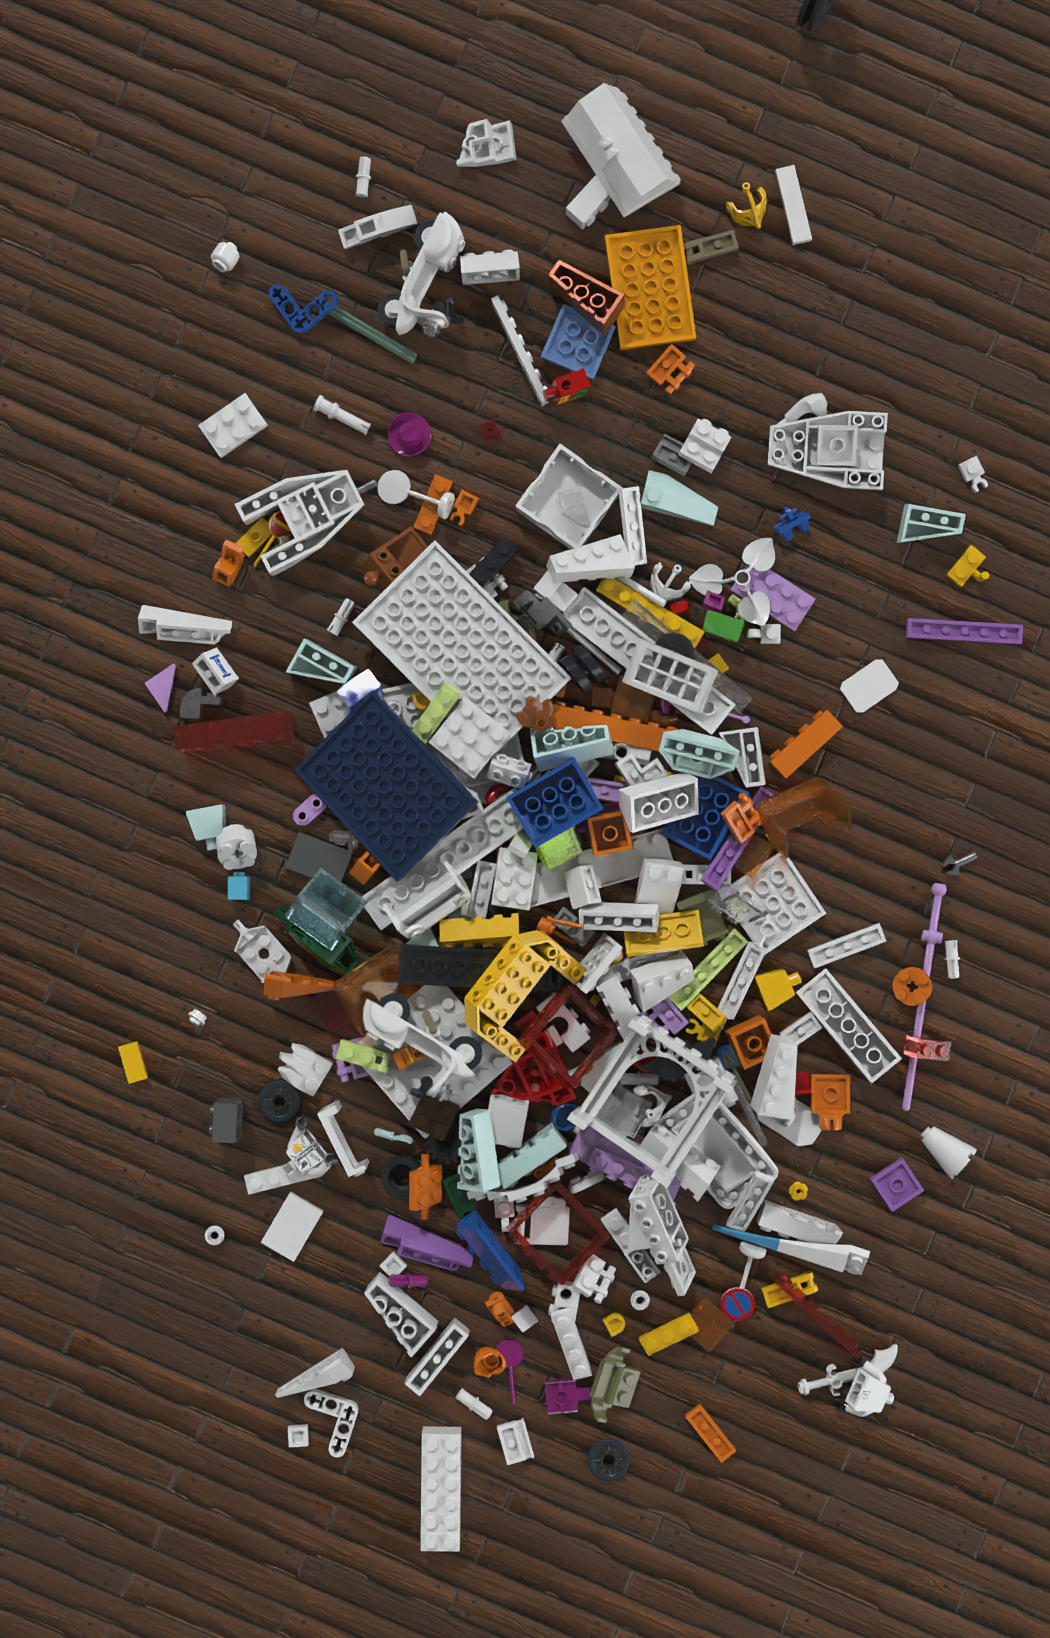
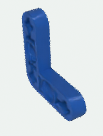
(298, 313)

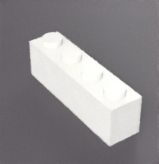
(588, 203)
(620, 917)
(437, 1356)

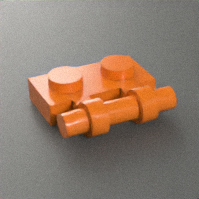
(665, 366)
(738, 822)

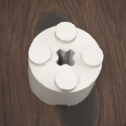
(236, 847)

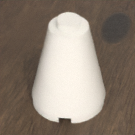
(947, 1150)

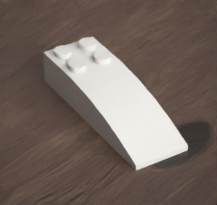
(848, 1026)

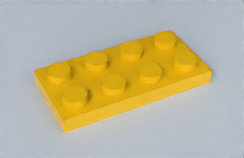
(673, 933)

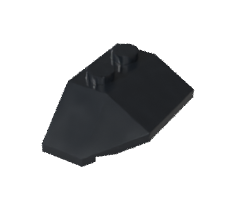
(672, 1070)

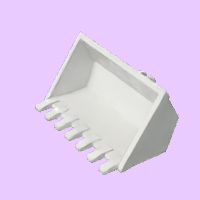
(619, 149)

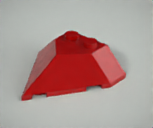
(531, 1081)

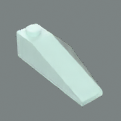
(672, 498)

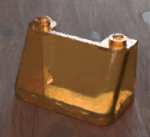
(372, 982)

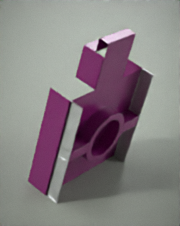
(563, 1395)

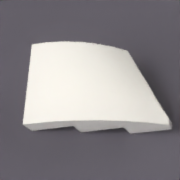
(487, 144)

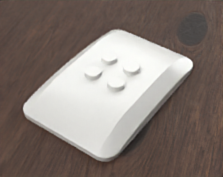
(728, 1145)

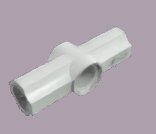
(641, 754)

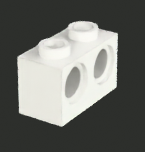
(564, 1302)

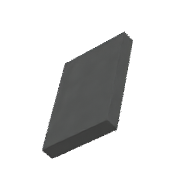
(312, 854)

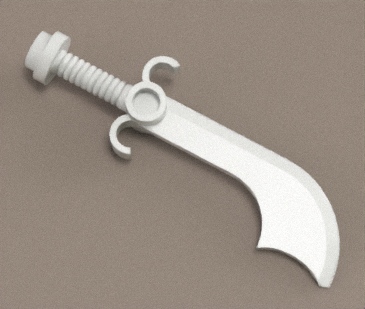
(882, 1359)

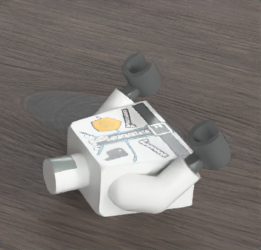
(307, 1153)

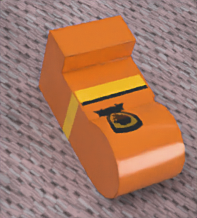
(407, 1056)

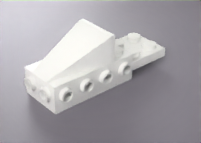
(657, 1226)

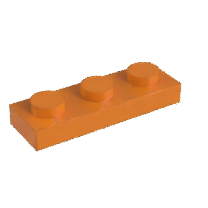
(428, 514)
(710, 1433)

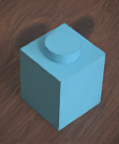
(238, 886)

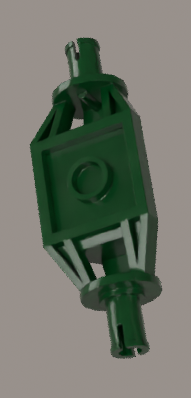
(331, 959)

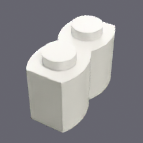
(557, 593)

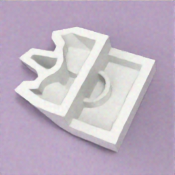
(304, 1068)

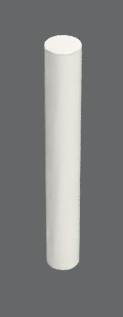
(642, 590)

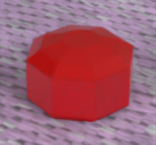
(679, 607)

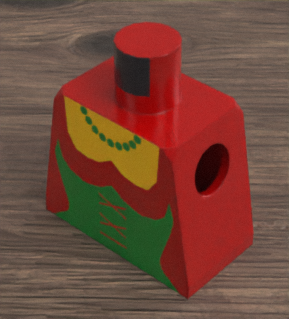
(568, 387)

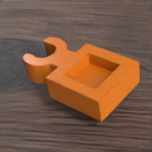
(465, 505)

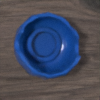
(560, 1114)

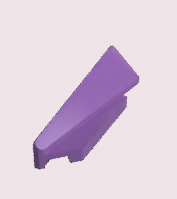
(424, 1246)

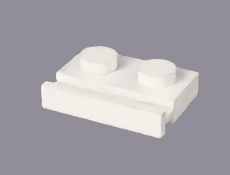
(515, 1441)

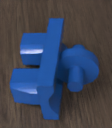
(789, 521)

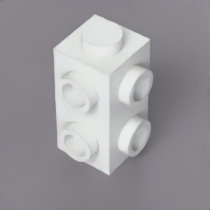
(509, 771)

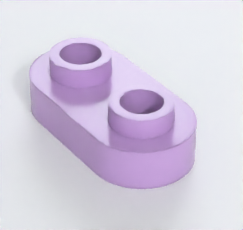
(309, 809)

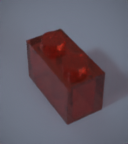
(927, 1048)

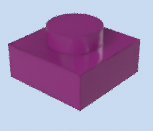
(713, 602)

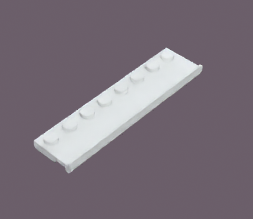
(607, 868)

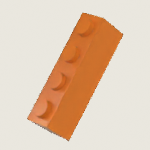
(805, 744)

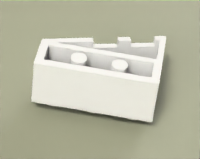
(750, 757)

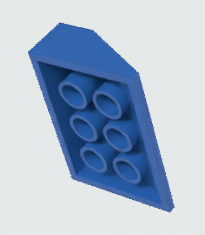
(554, 802)
(707, 830)
(490, 1251)

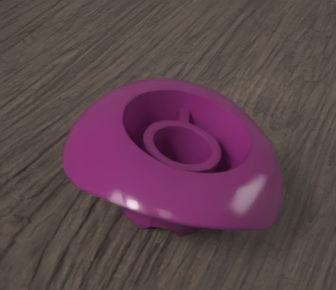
(409, 434)

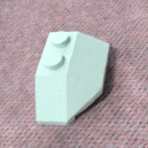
(698, 753)

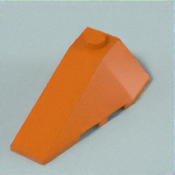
(284, 985)

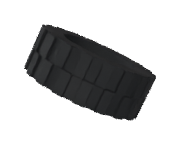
(388, 1170)

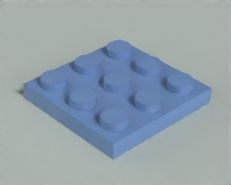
(576, 343)

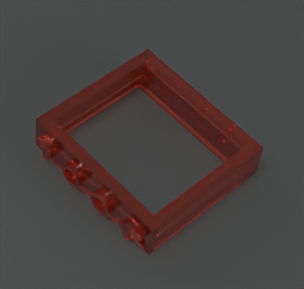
(528, 1040)
(602, 1236)

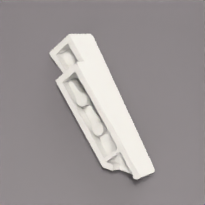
(182, 626)

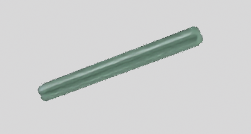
(372, 334)

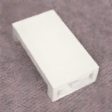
(339, 1142)

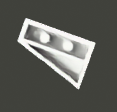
(660, 979)

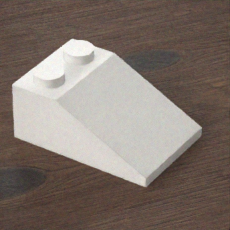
(659, 883)

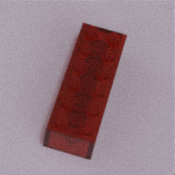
(234, 731)

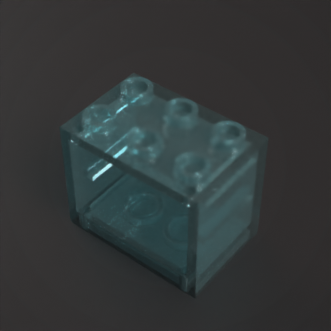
(326, 909)

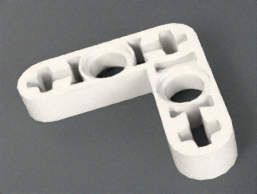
(339, 1411)

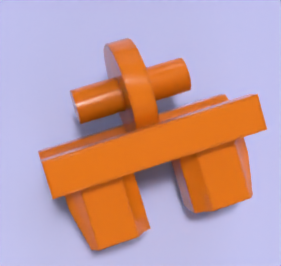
(500, 1308)

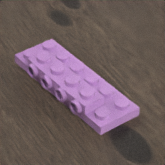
(610, 1158)

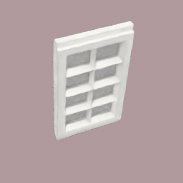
(670, 675)

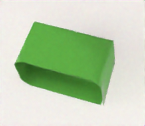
(722, 626)

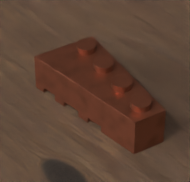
(588, 296)

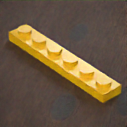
(625, 596)

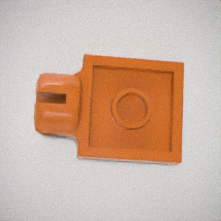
(830, 1099)

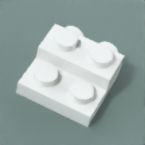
(705, 445)

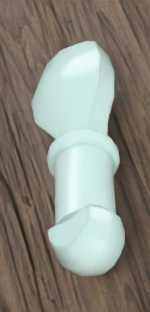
(390, 1135)

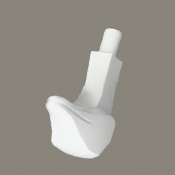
(810, 404)

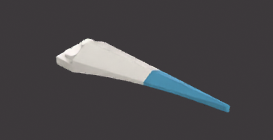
(827, 1255)

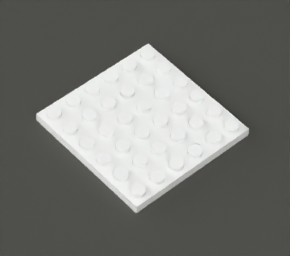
(449, 1017)

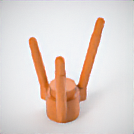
(547, 928)

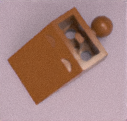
(393, 558)

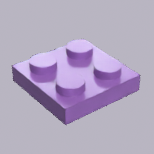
(896, 1184)

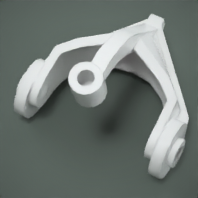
(663, 590)
(662, 1100)

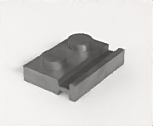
(667, 455)

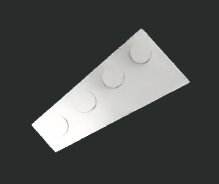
(595, 560)
(694, 1171)

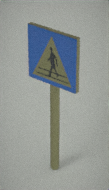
(729, 1060)

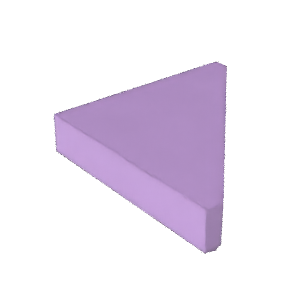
(162, 685)

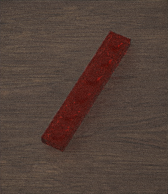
(824, 1319)

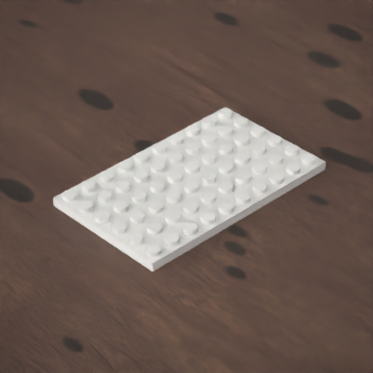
(450, 630)

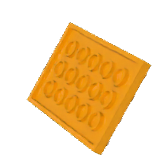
(655, 283)

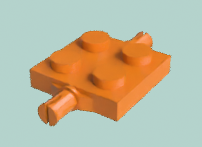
(425, 1186)

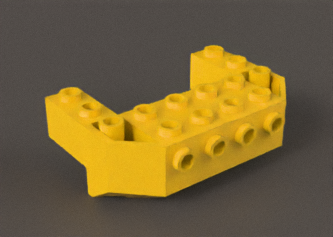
(509, 982)

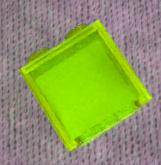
(560, 849)

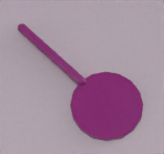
(513, 1355)

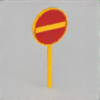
(277, 527)

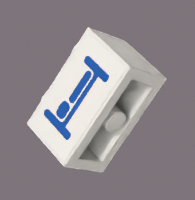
(215, 671)

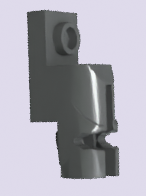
(542, 613)

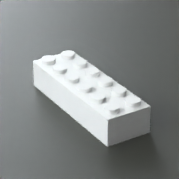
(441, 1488)

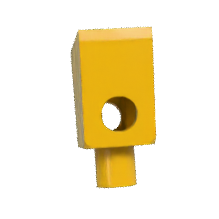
(776, 987)

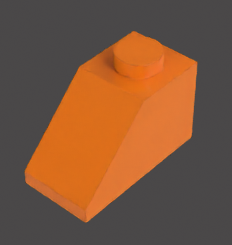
(365, 868)

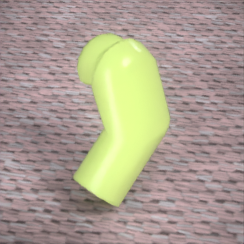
(734, 600)

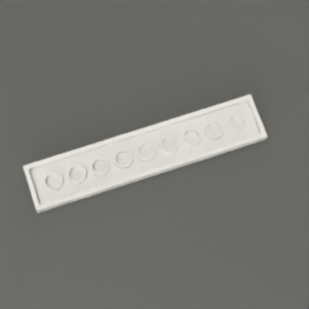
(618, 640)
(459, 849)

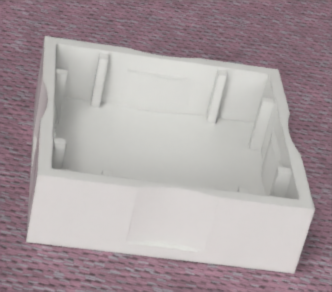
(561, 473)

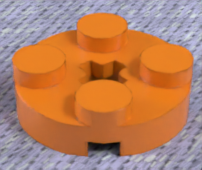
(921, 979)

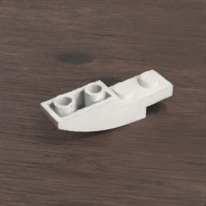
(377, 226)
(639, 1259)

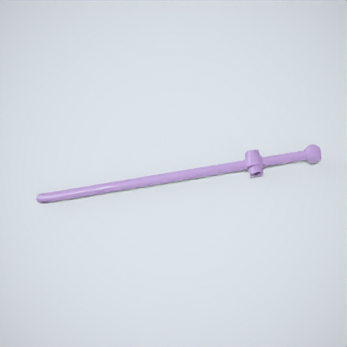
(931, 937)

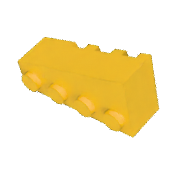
(478, 931)

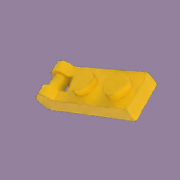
(775, 1295)

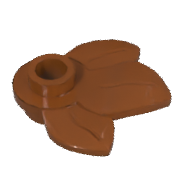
(534, 712)

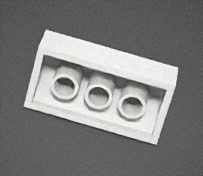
(659, 801)

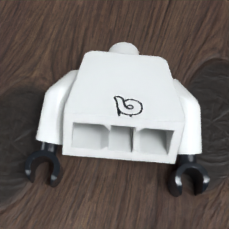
(868, 1391)

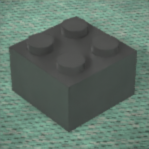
(226, 1120)

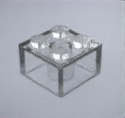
(625, 1110)

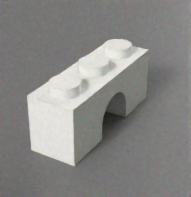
(576, 1033)

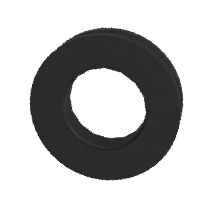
(814, 12)

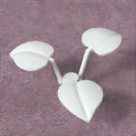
(755, 607)

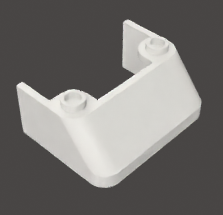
(432, 907)

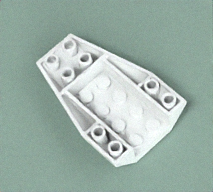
(795, 449)

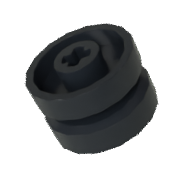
(583, 668)

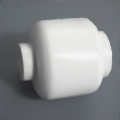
(225, 256)

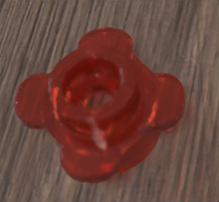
(489, 424)

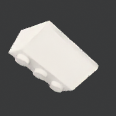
(490, 267)

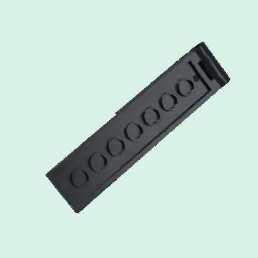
(457, 967)

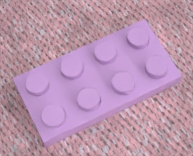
(786, 600)

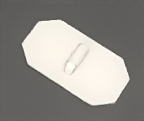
(801, 1130)

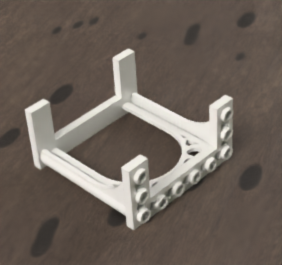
(721, 1084)

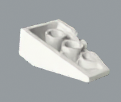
(327, 1372)

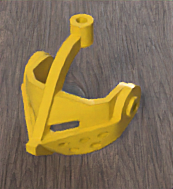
(756, 213)

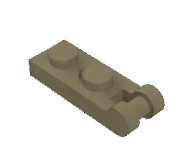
(711, 246)

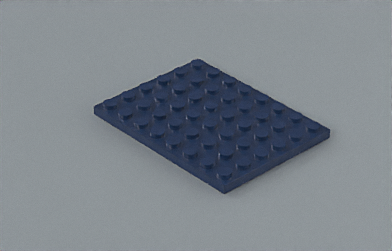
(386, 785)

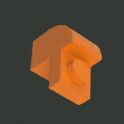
(229, 564)

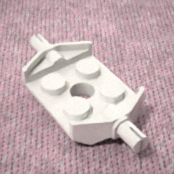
(255, 939)

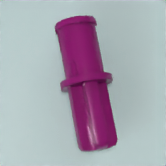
(408, 1280)

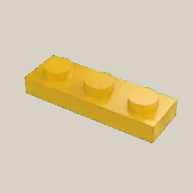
(668, 1334)

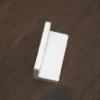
(582, 886)

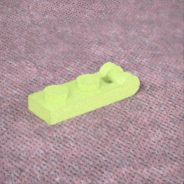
(363, 1055)

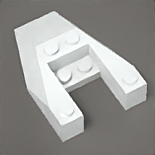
(313, 509)

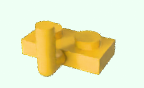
(967, 566)

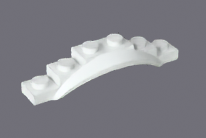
(537, 1188)

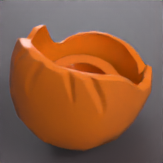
(488, 1362)

